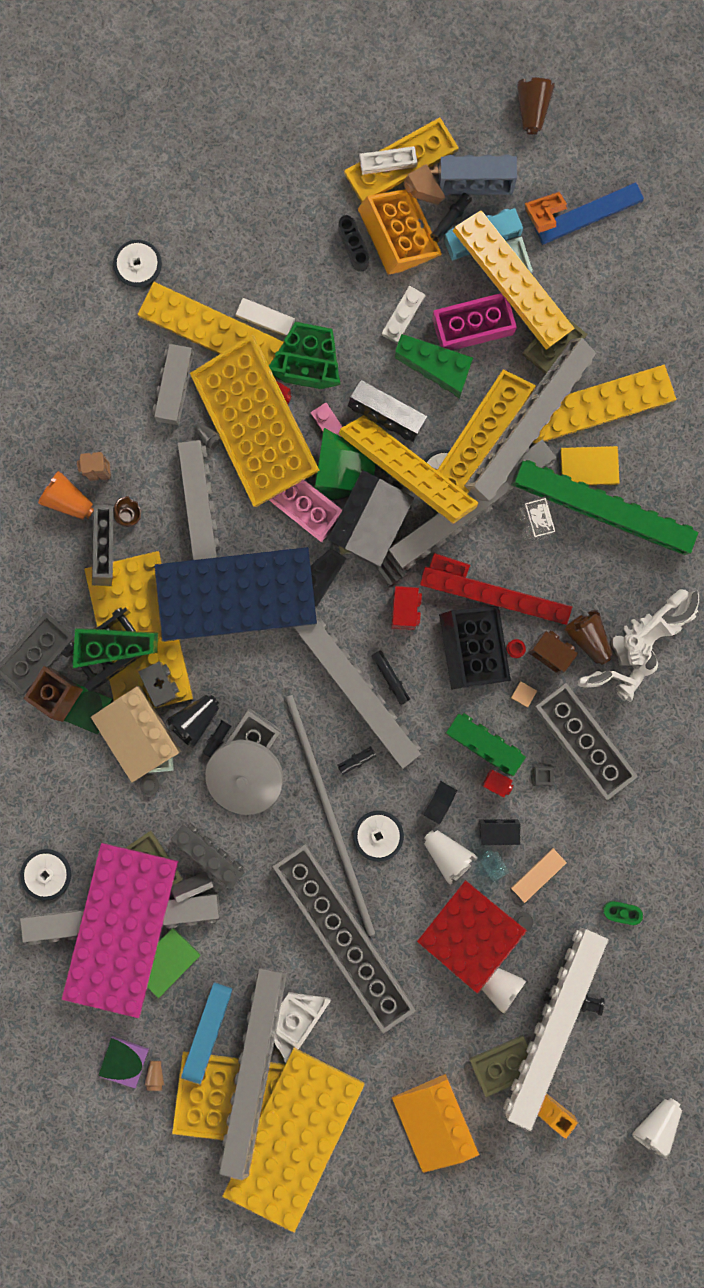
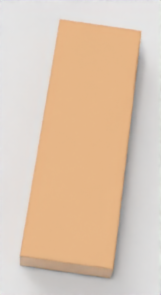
(538, 875)

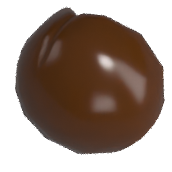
(126, 512)

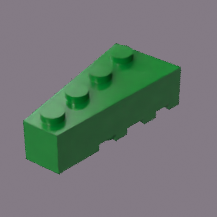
(434, 362)
(102, 645)
(485, 745)

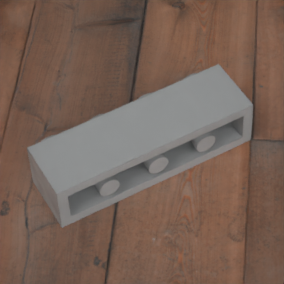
(173, 384)

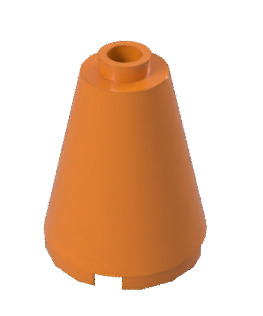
(66, 498)

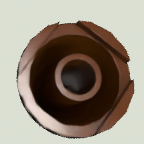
(534, 102)
(590, 636)

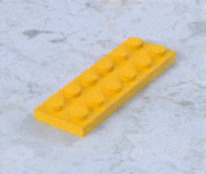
(430, 145)

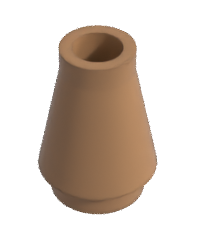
(154, 1076)

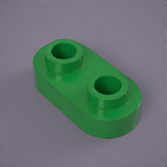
(622, 913)

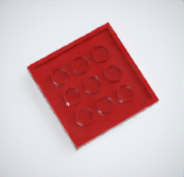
(472, 936)

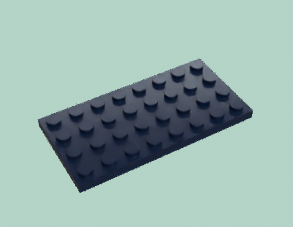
(235, 594)

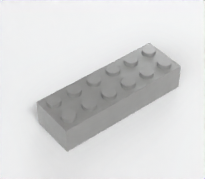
(585, 742)

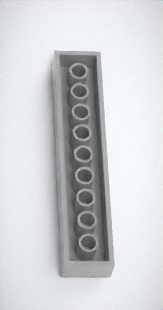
(344, 938)

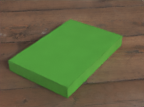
(171, 960)

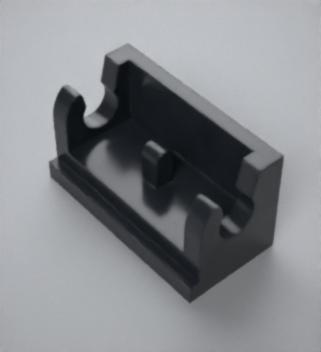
(500, 831)

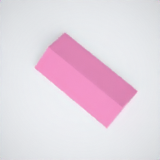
(309, 509)

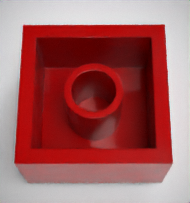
(405, 608)

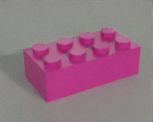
(474, 322)

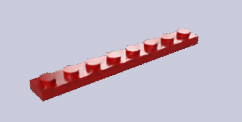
(496, 595)

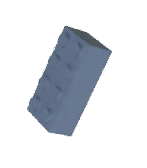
(477, 174)

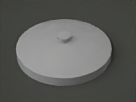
(244, 777)

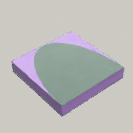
(123, 1062)

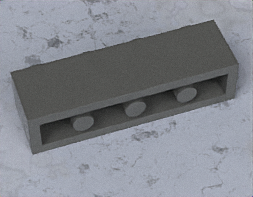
(102, 546)

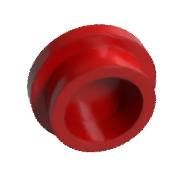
(516, 648)

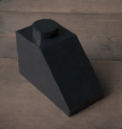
(439, 802)

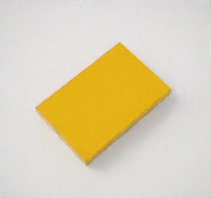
(591, 465)

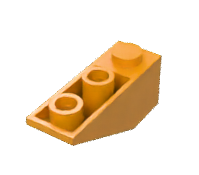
(557, 1116)

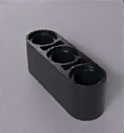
(350, 235)

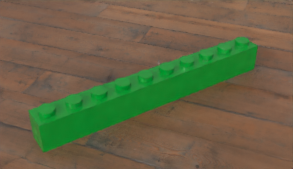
(604, 508)

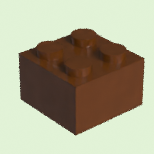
(553, 652)
(53, 694)

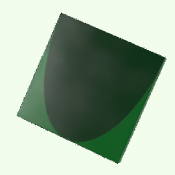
(86, 706)

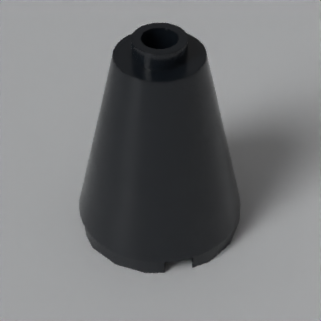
(194, 719)

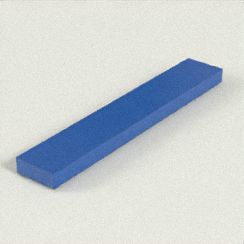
(592, 212)

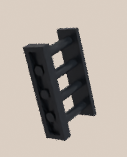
(110, 669)

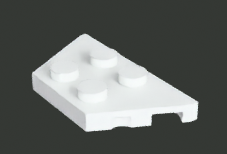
(297, 1019)

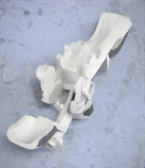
(636, 646)

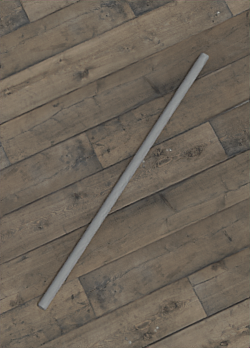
(330, 815)

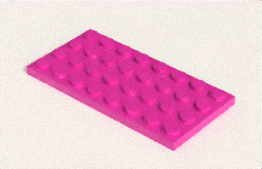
(120, 930)

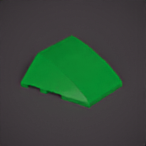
(307, 357)
(340, 466)

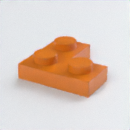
(541, 211)

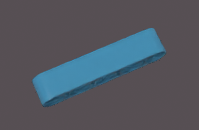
(207, 1033)

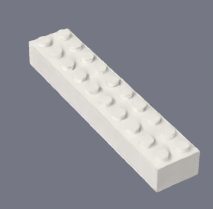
(555, 1028)

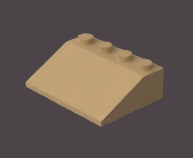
(135, 733)

